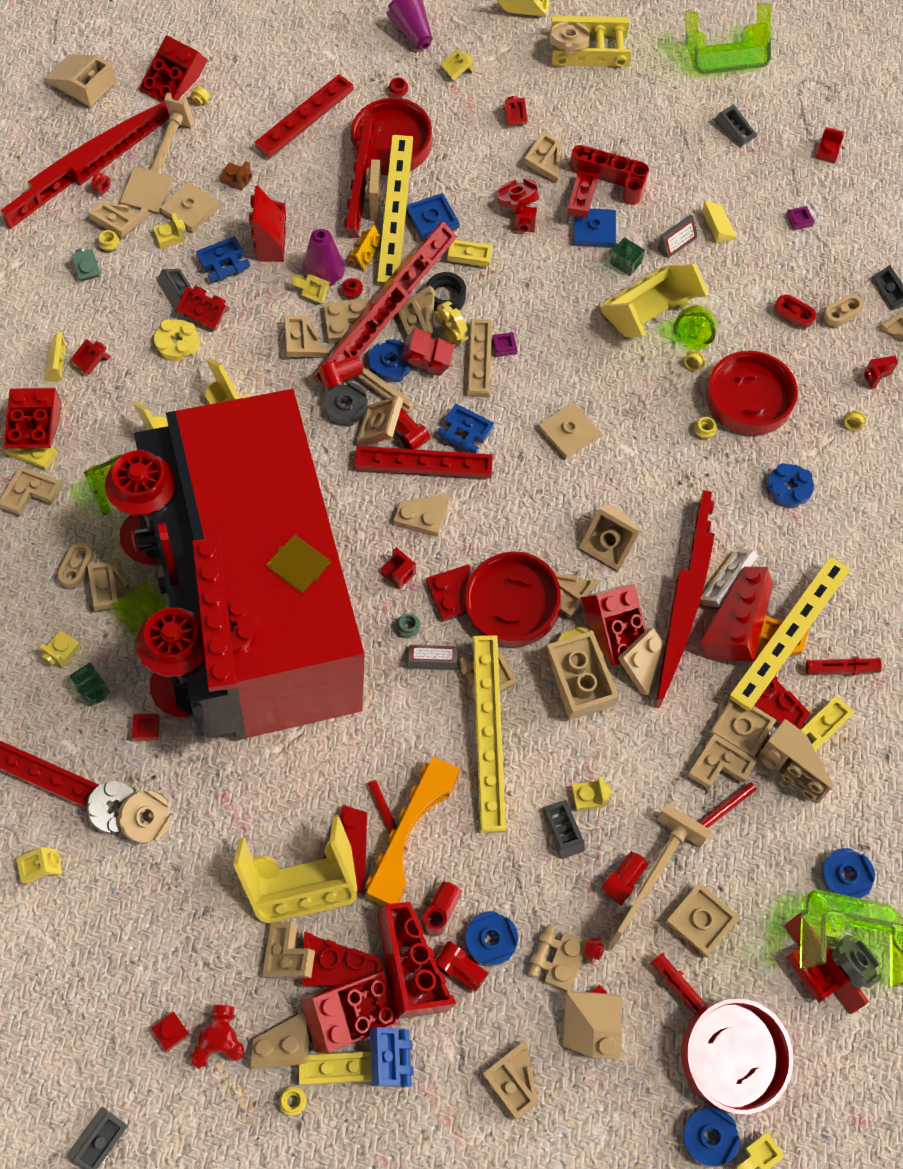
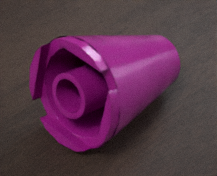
(412, 21)
(323, 257)

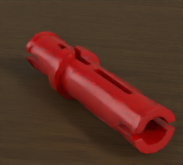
(852, 665)
(677, 982)

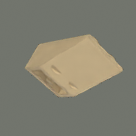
(83, 77)
(796, 760)

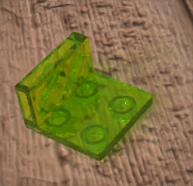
(96, 480)

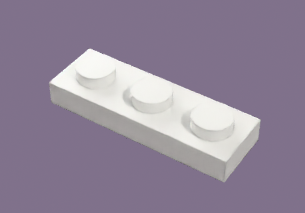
(725, 579)

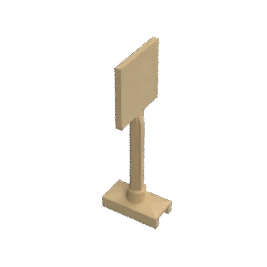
(149, 187)
(682, 828)

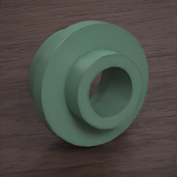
(408, 619)

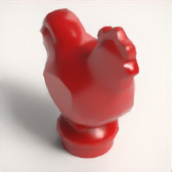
(218, 1038)

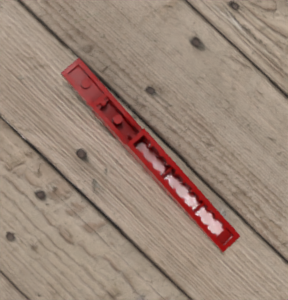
(84, 162)
(392, 295)
(687, 595)

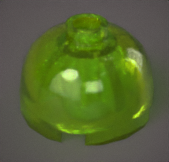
(695, 327)

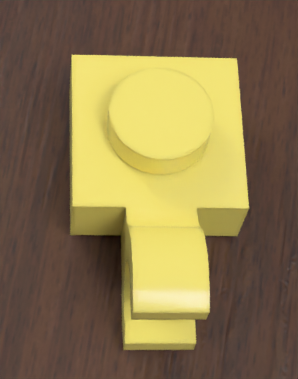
(312, 286)
(761, 1154)

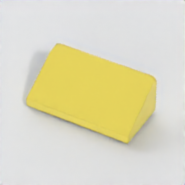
(718, 222)
(55, 358)

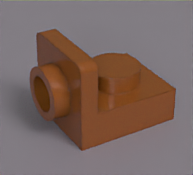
(236, 175)

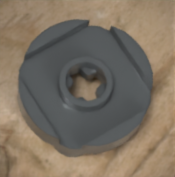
(345, 414)
(857, 962)

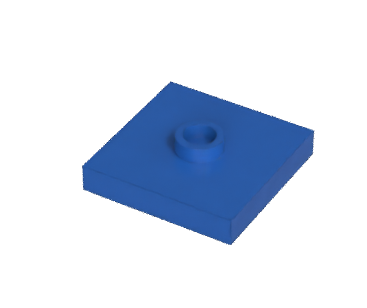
(429, 212)
(597, 229)

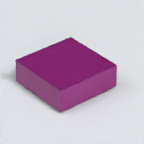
(800, 218)
(504, 344)

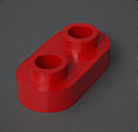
(795, 311)

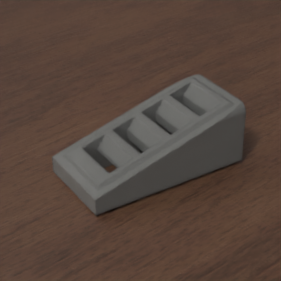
(732, 115)
(569, 844)

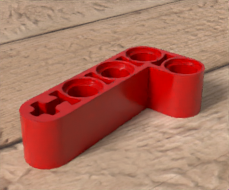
(613, 169)

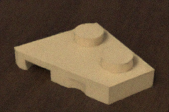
(419, 311)
(422, 514)
(643, 659)
(282, 1045)
(514, 1081)

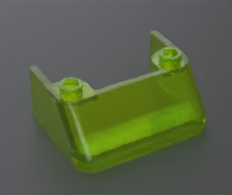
(749, 54)
(829, 913)

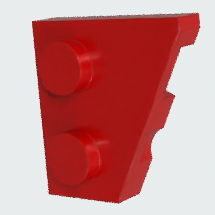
(449, 592)

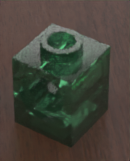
(626, 256)
(90, 684)

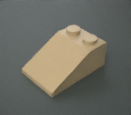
(582, 675)

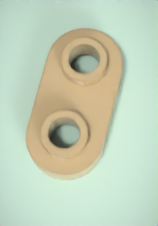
(841, 310)
(73, 566)

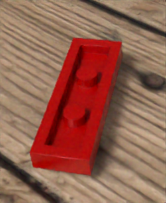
(582, 194)

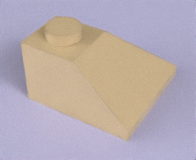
(610, 536)
(593, 1024)

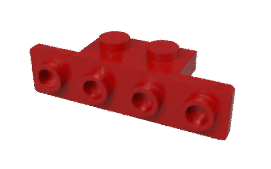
(824, 978)

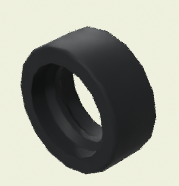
(451, 280)

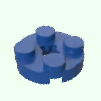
(389, 371)
(796, 475)
(859, 864)
(497, 925)
(726, 1133)

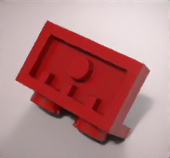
(202, 307)

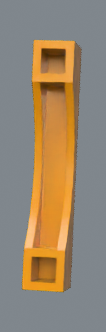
(435, 786)

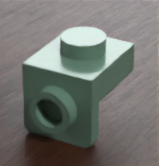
(85, 263)

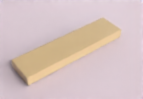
(479, 358)

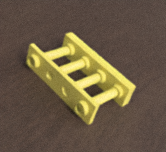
(599, 28)

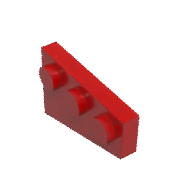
(782, 704)
(355, 827)
(337, 963)

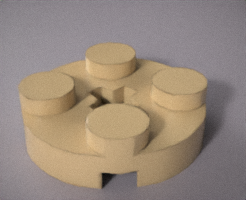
(569, 37)
(129, 819)

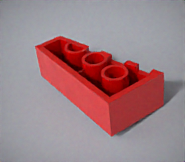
(740, 619)
(412, 972)

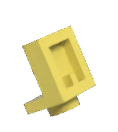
(457, 63)
(170, 233)
(60, 649)
(591, 794)
(39, 864)

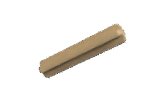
(384, 389)

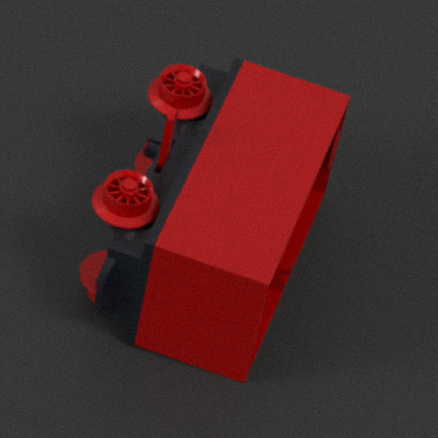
(251, 481)

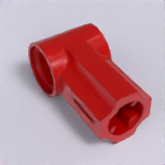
(336, 371)
(411, 434)
(622, 882)
(441, 907)
(454, 963)

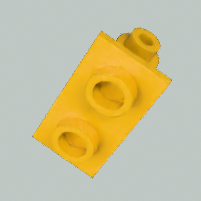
(367, 246)

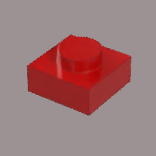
(145, 727)
(170, 1031)

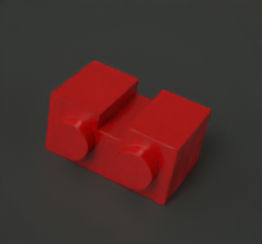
(427, 352)

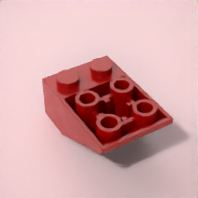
(172, 70)
(267, 228)
(31, 418)
(614, 619)
(348, 1012)

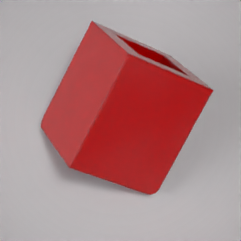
(399, 568)

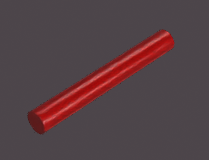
(728, 805)
(382, 806)

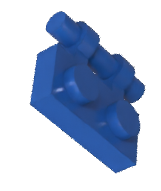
(222, 253)
(467, 423)
(391, 1057)

